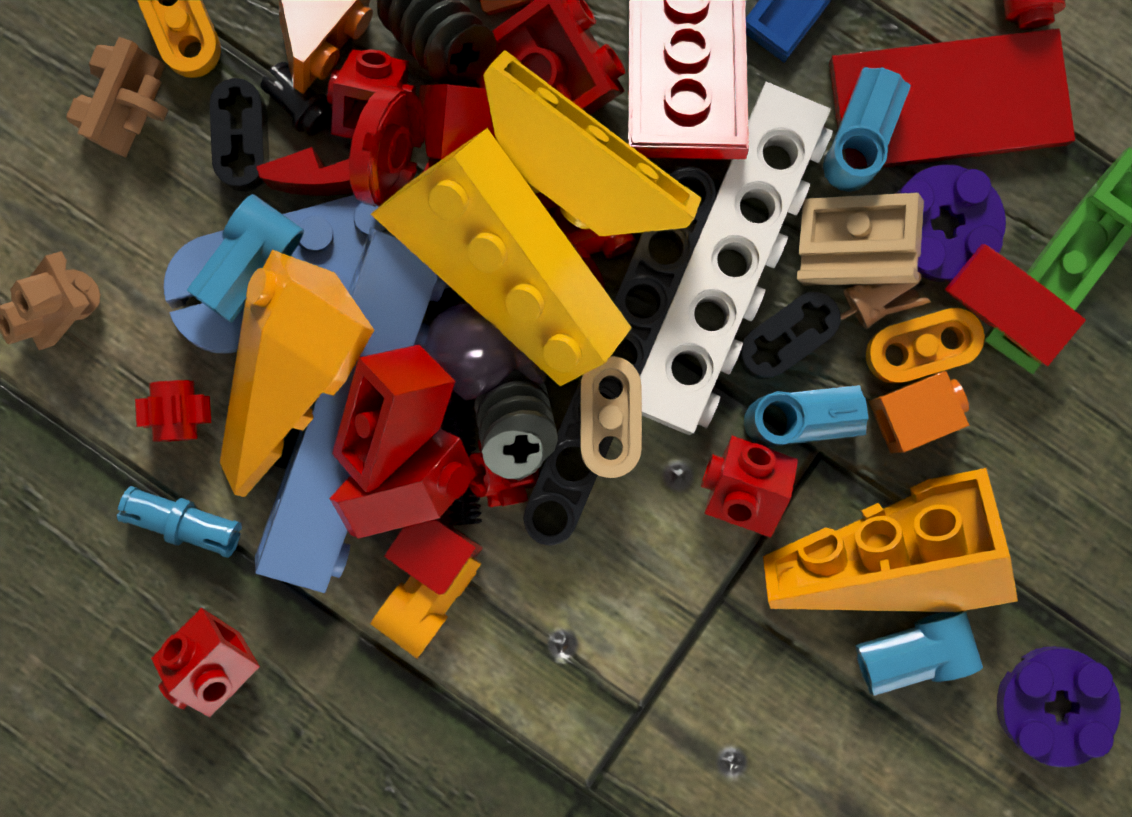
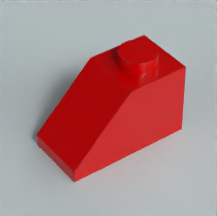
(453, 116)
(390, 412)
(412, 494)

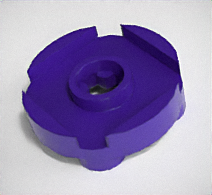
(972, 201)
(1084, 731)

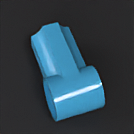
(866, 127)
(247, 243)
(810, 416)
(935, 649)

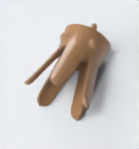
(875, 301)

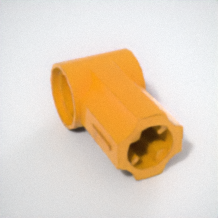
(417, 613)

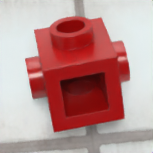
(357, 81)
(749, 485)
(203, 664)

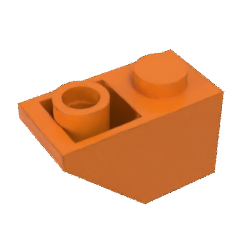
(317, 32)

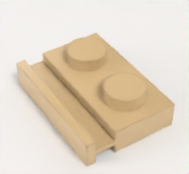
(861, 239)

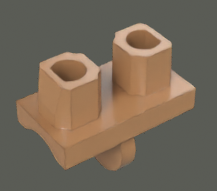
(122, 97)
(48, 303)

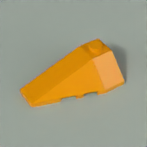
(293, 345)
(920, 554)

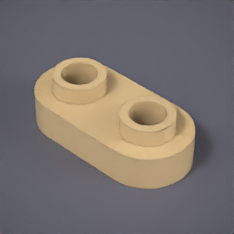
(611, 417)

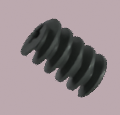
(441, 37)
(515, 426)

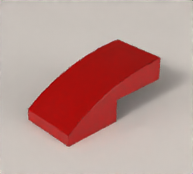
(306, 175)
(1015, 304)

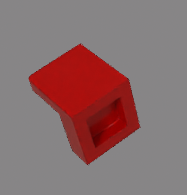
(432, 553)

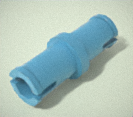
(179, 521)

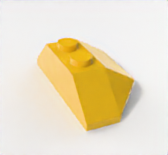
(578, 160)

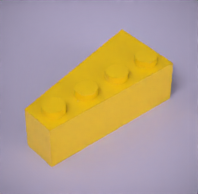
(506, 258)

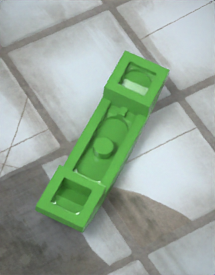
(1081, 248)

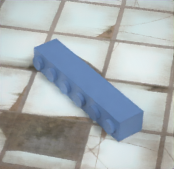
(304, 531)

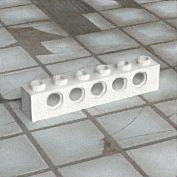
(776, 120)

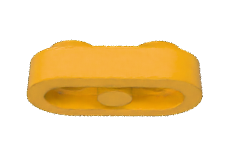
(176, 28)
(923, 346)

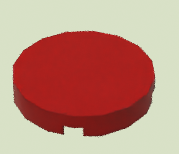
(384, 144)

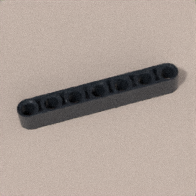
(662, 283)

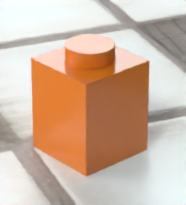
(921, 412)

